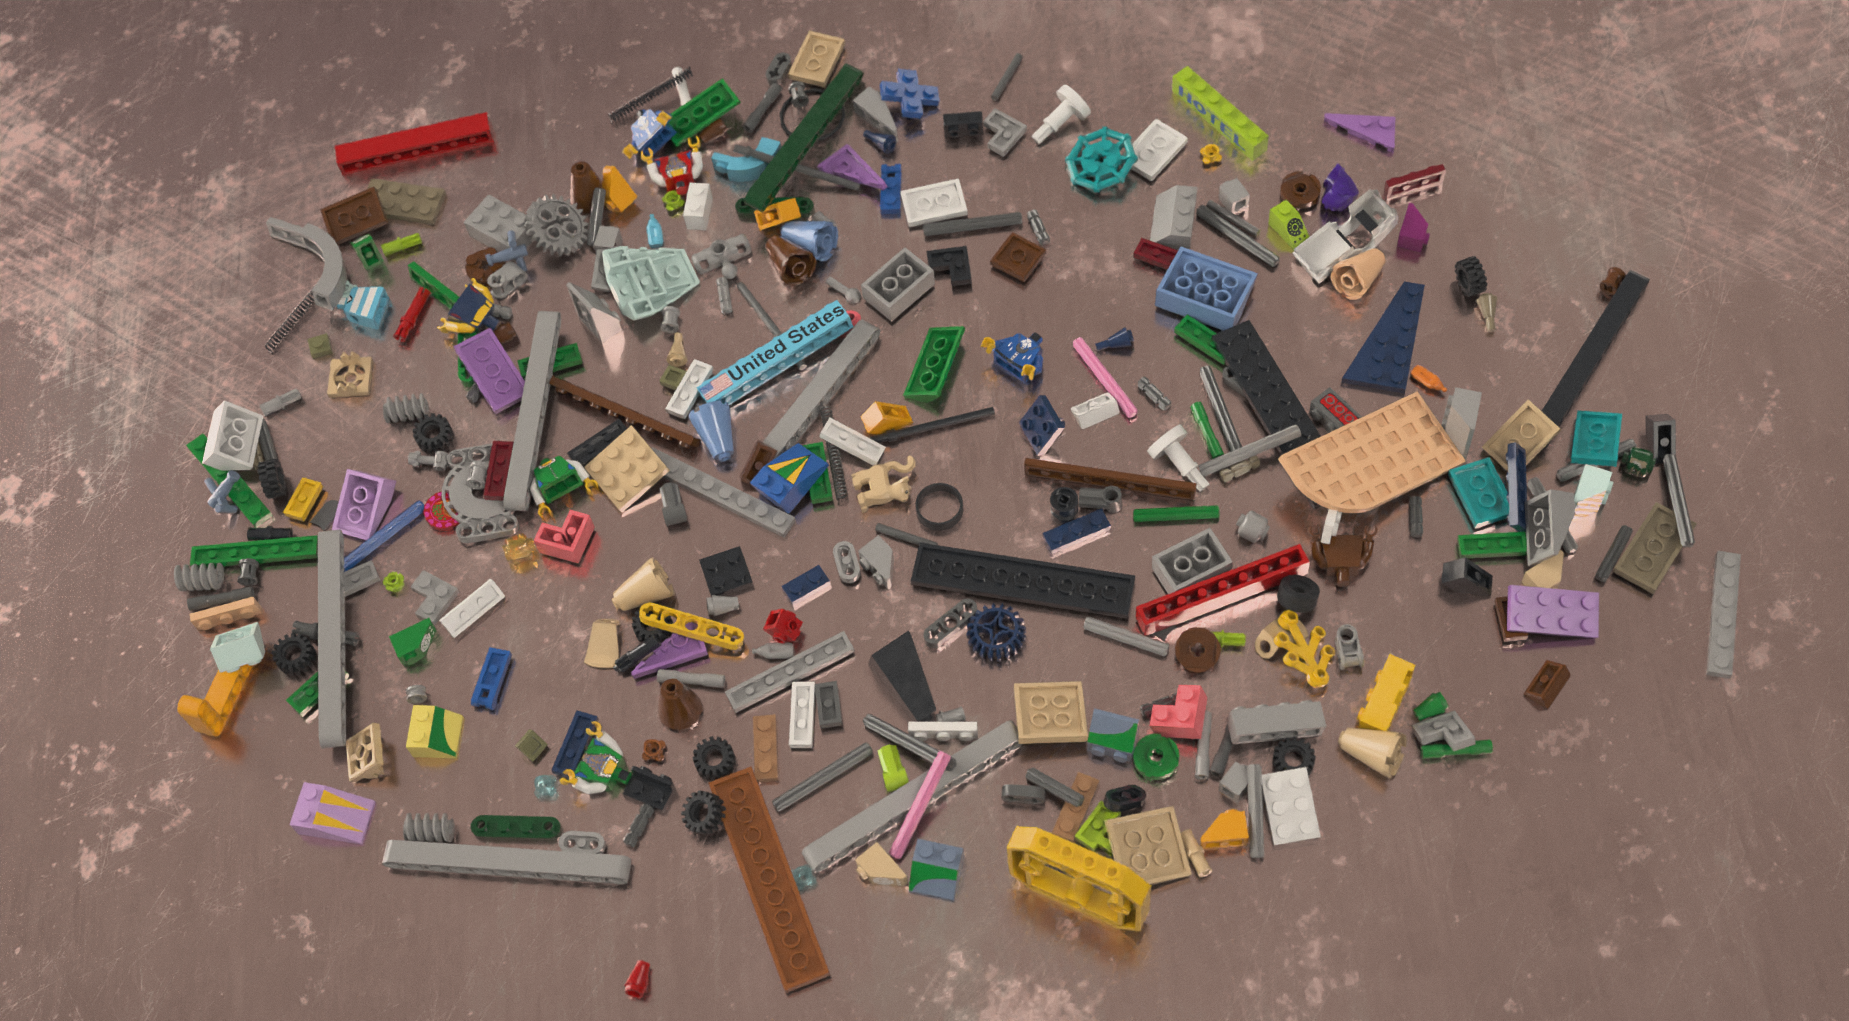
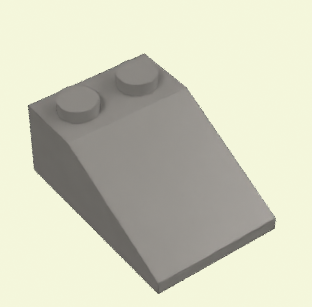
(594, 313)
(1547, 524)

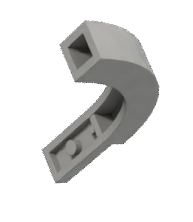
(334, 277)

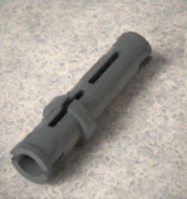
(312, 631)

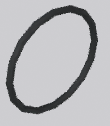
(822, 137)

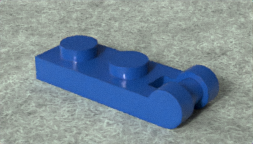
(891, 197)
(491, 678)

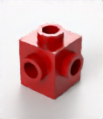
(783, 625)

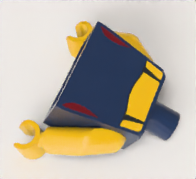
(471, 311)

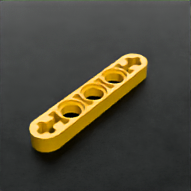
(684, 618)

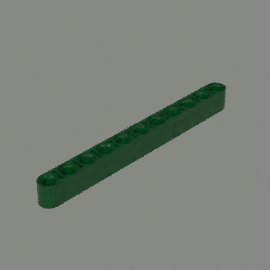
(803, 138)

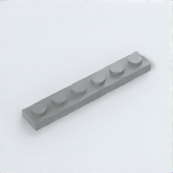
(1723, 614)
(789, 671)

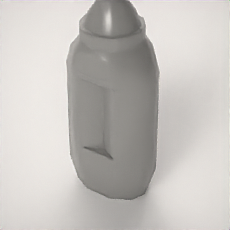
(775, 651)

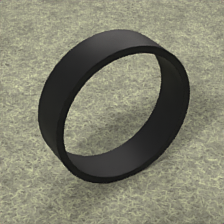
(934, 488)

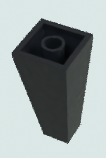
(904, 677)

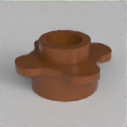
(652, 744)

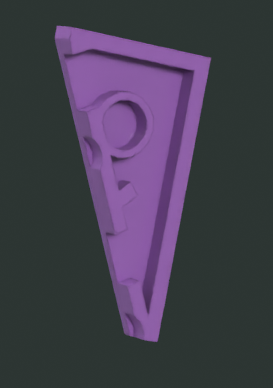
(1370, 128)
(849, 165)
(672, 652)

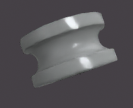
(416, 694)

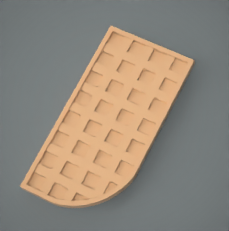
(1373, 458)

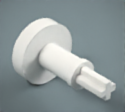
(1070, 105)
(1170, 445)

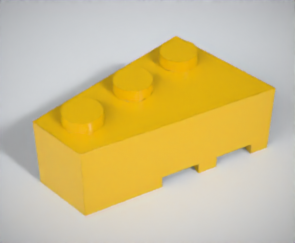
(1387, 695)

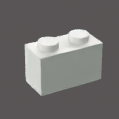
(698, 206)

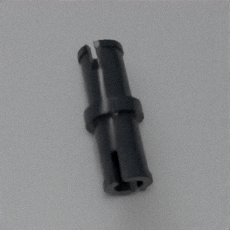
(268, 533)

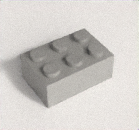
(493, 220)
(898, 284)
(1191, 561)

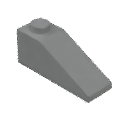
(875, 111)

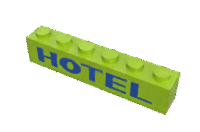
(1220, 113)

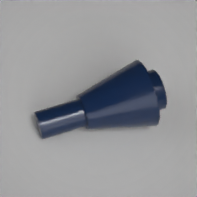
(884, 141)
(1120, 339)

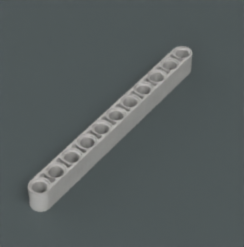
(532, 411)
(331, 639)
(896, 805)
(507, 862)

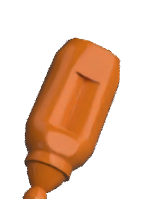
(1427, 378)

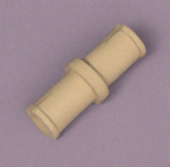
(1195, 853)

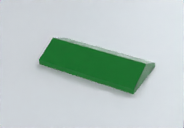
(702, 111)
(933, 363)

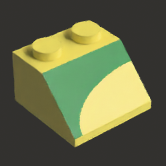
(434, 732)

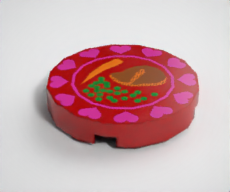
(437, 515)

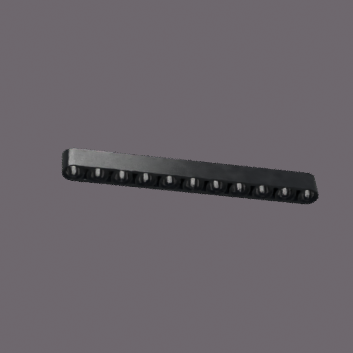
(1595, 347)

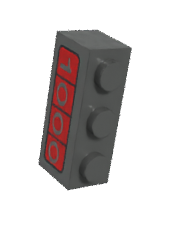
(1332, 410)

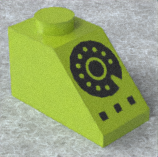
(1288, 224)

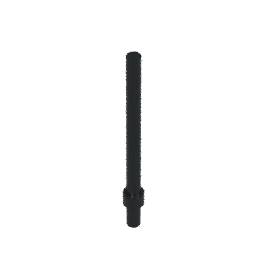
(891, 435)

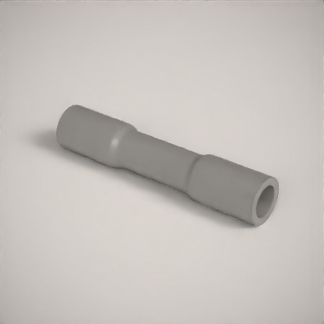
(705, 679)
(1202, 758)

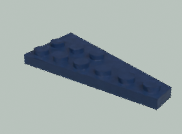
(1389, 348)

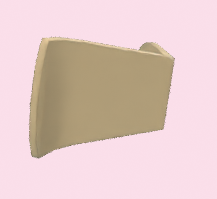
(1270, 632)
(603, 644)

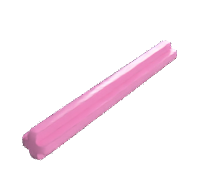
(1105, 377)
(919, 804)

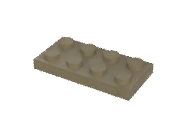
(409, 201)
(1651, 549)

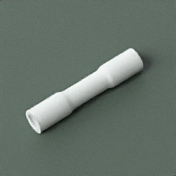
(682, 88)

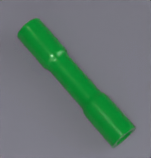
(1203, 421)
(1441, 750)

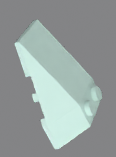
(647, 278)

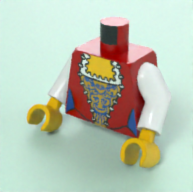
(676, 170)

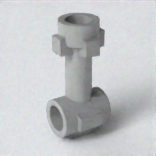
(438, 461)

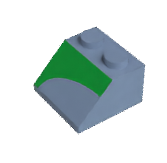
(1113, 735)
(936, 869)

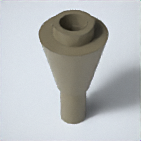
(1487, 305)

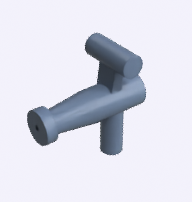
(514, 252)
(219, 494)

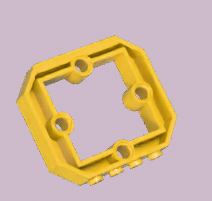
(1123, 909)

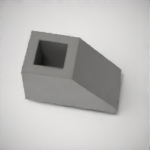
(879, 559)

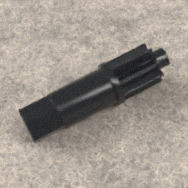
(632, 657)

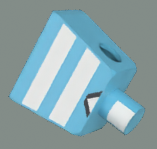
(365, 306)

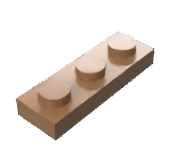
(765, 748)
(1072, 817)

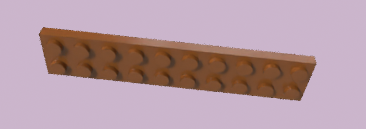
(769, 881)

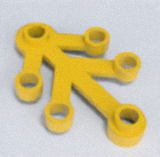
(1315, 672)

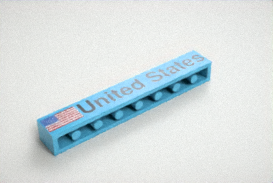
(777, 355)

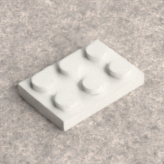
(1156, 149)
(933, 203)
(1290, 806)

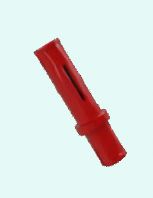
(409, 320)

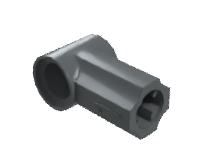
(1100, 498)
(673, 508)

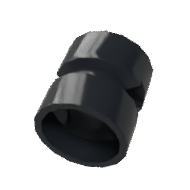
(1063, 505)

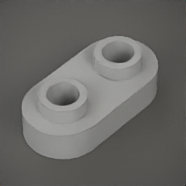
(846, 563)
(583, 842)

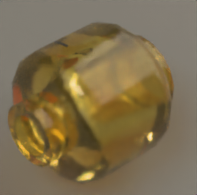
(518, 548)

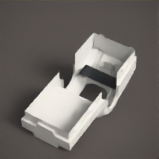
(1330, 244)

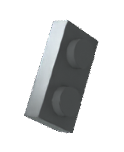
(828, 704)

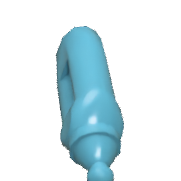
(654, 233)

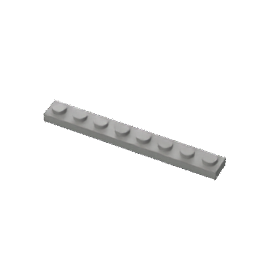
(726, 495)

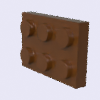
(354, 215)

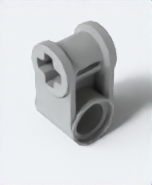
(506, 278)
(1348, 652)

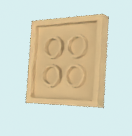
(626, 468)
(1050, 712)
(1149, 845)

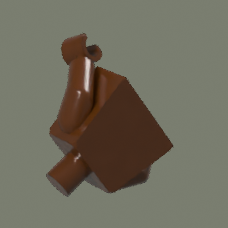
(1343, 555)

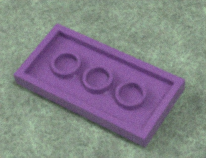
(491, 370)
(1553, 611)

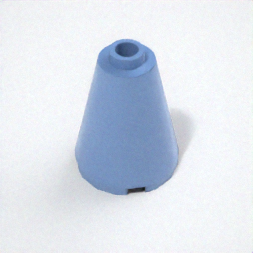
(812, 235)
(714, 428)

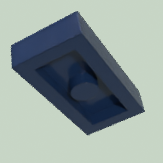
(806, 585)

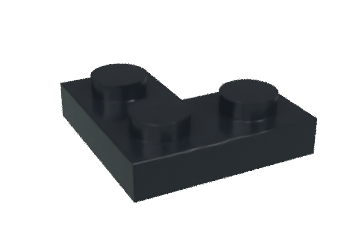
(951, 259)

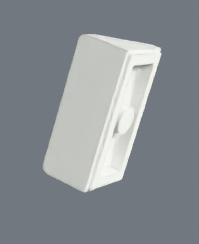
(1095, 410)

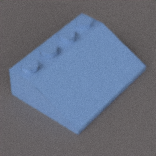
(1205, 289)

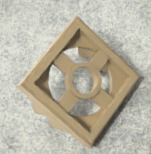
(350, 388)
(370, 735)

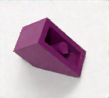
(1413, 230)

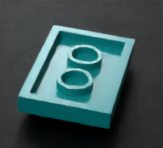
(1596, 438)
(1481, 492)

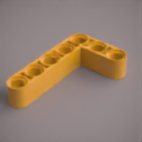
(212, 713)

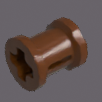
(1612, 280)

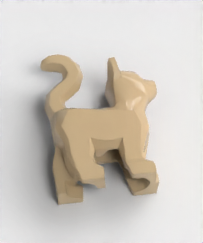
(878, 480)

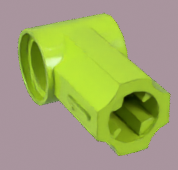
(894, 773)

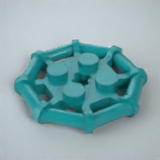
(1094, 152)

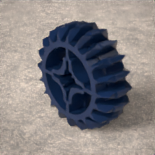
(980, 626)

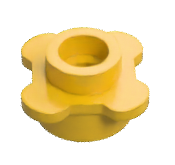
(1210, 149)

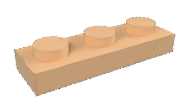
(225, 613)

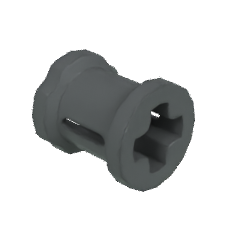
(800, 93)
(248, 572)

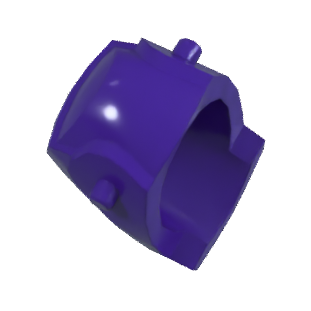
(1339, 190)

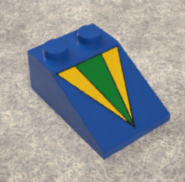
(789, 477)

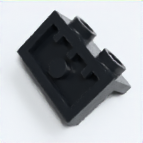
(963, 124)
(649, 788)

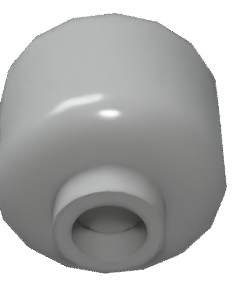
(1252, 526)

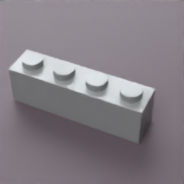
(1276, 722)

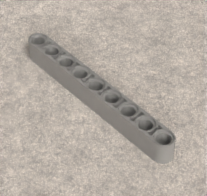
(823, 387)

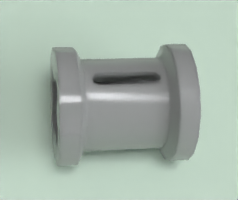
(670, 318)
(477, 475)

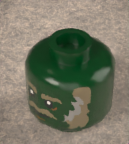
(1638, 462)

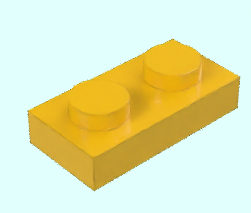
(303, 499)

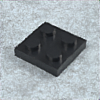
(726, 572)

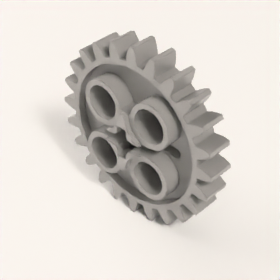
(556, 225)

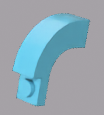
(742, 168)

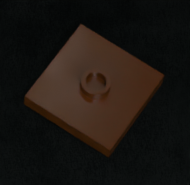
(1018, 257)

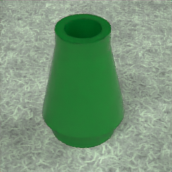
(1431, 706)

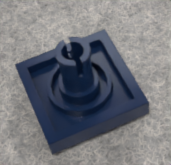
(1041, 425)

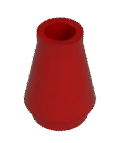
(637, 982)

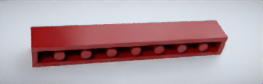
(414, 143)
(1221, 590)

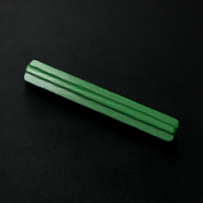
(1176, 513)

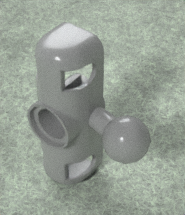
(717, 259)

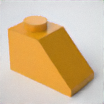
(618, 192)
(777, 214)
(885, 416)
(1226, 831)

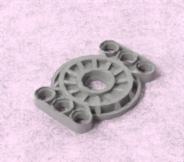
(471, 511)

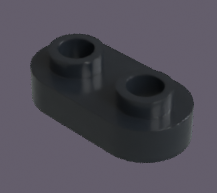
(1124, 798)

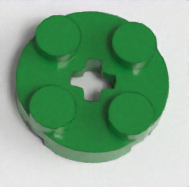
(1162, 746)

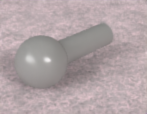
(852, 295)

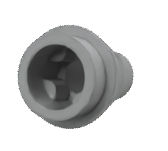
(721, 604)

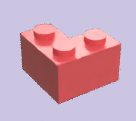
(568, 541)
(1184, 718)

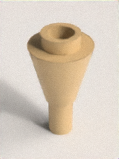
(677, 353)

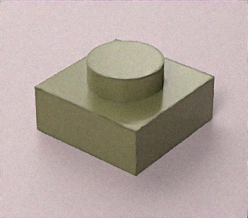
(320, 346)
(672, 377)
(531, 745)

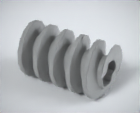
(405, 409)
(199, 578)
(428, 829)

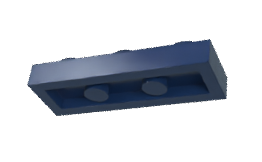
(1076, 531)
(574, 744)

